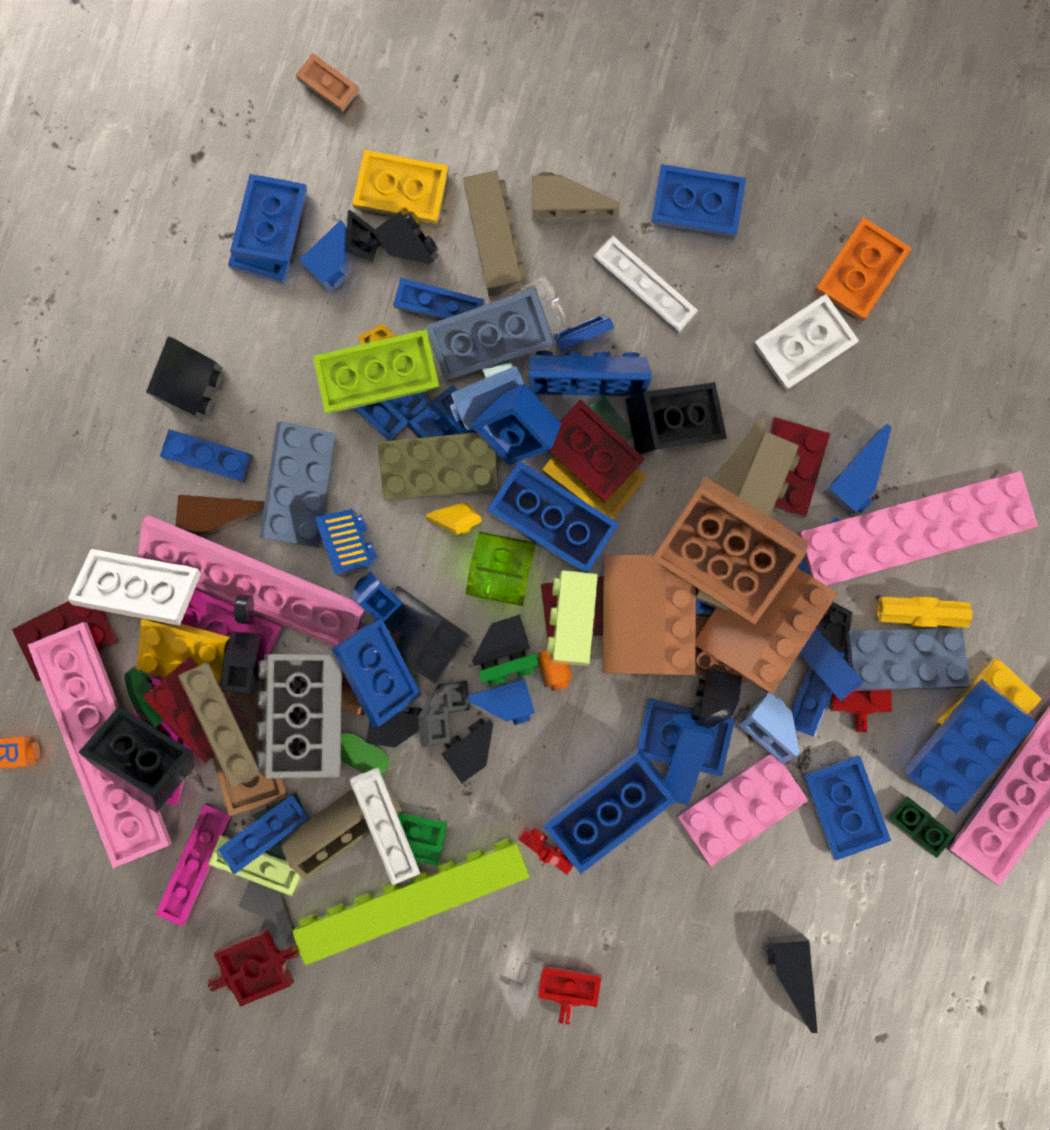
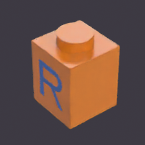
(18, 751)

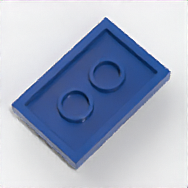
(698, 200)
(269, 220)
(376, 672)
(662, 729)
(846, 807)

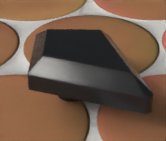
(360, 238)
(835, 625)

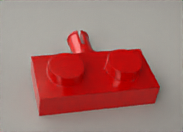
(862, 704)
(547, 853)
(569, 989)

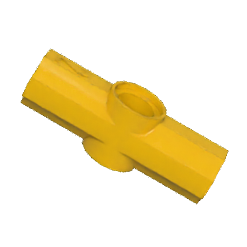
(924, 612)

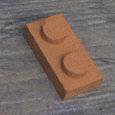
(327, 82)

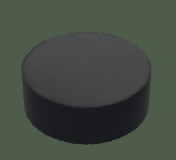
(244, 609)

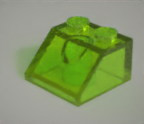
(500, 568)

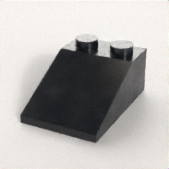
(185, 380)
(675, 418)
(424, 636)
(138, 758)

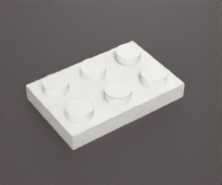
(805, 342)

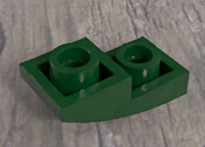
(138, 686)
(921, 827)

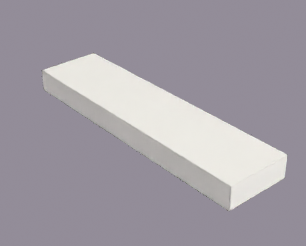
(645, 284)
(385, 826)

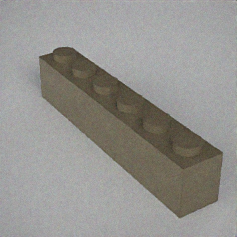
(763, 484)

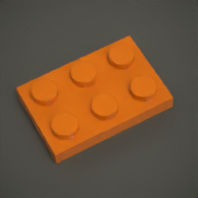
(863, 269)

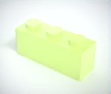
(572, 618)

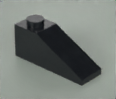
(793, 968)

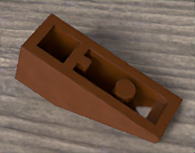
(213, 514)

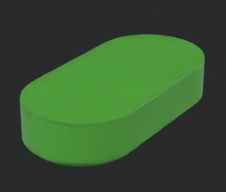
(362, 755)

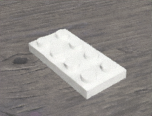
(134, 586)

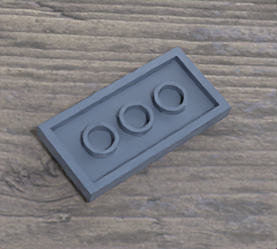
(490, 334)
(297, 484)
(908, 659)

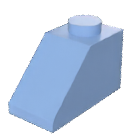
(772, 727)

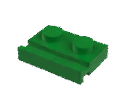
(496, 674)
(424, 837)

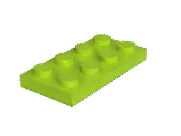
(376, 371)

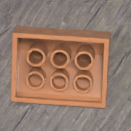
(731, 550)
(647, 618)
(769, 647)

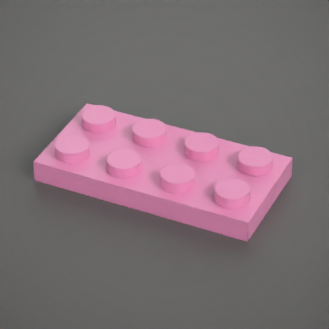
(742, 808)

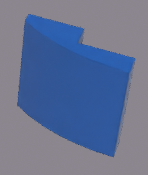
(393, 415)
(438, 418)

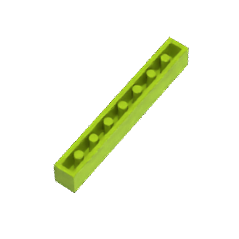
(411, 901)

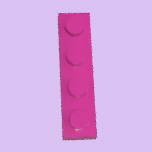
(193, 865)

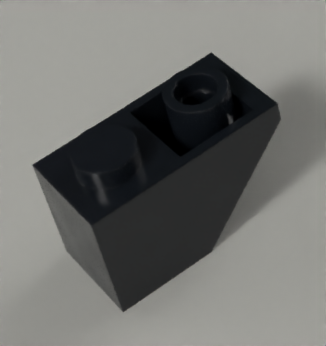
(405, 239)
(502, 640)
(241, 663)
(717, 698)
(396, 729)
(470, 753)

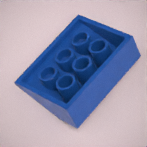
(588, 375)

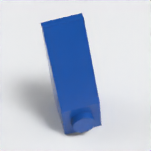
(860, 477)

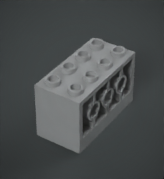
(319, 718)

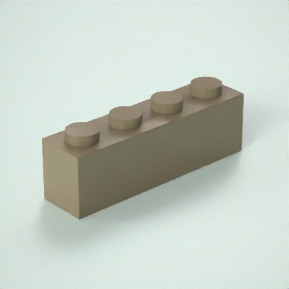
(493, 233)
(218, 724)
(328, 834)

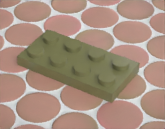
(437, 466)

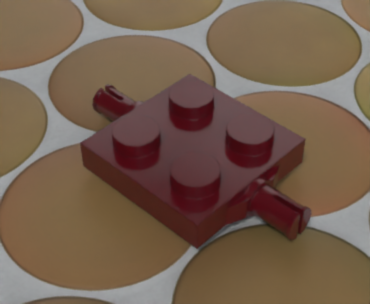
(253, 967)

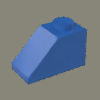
(328, 258)
(375, 596)
(506, 701)

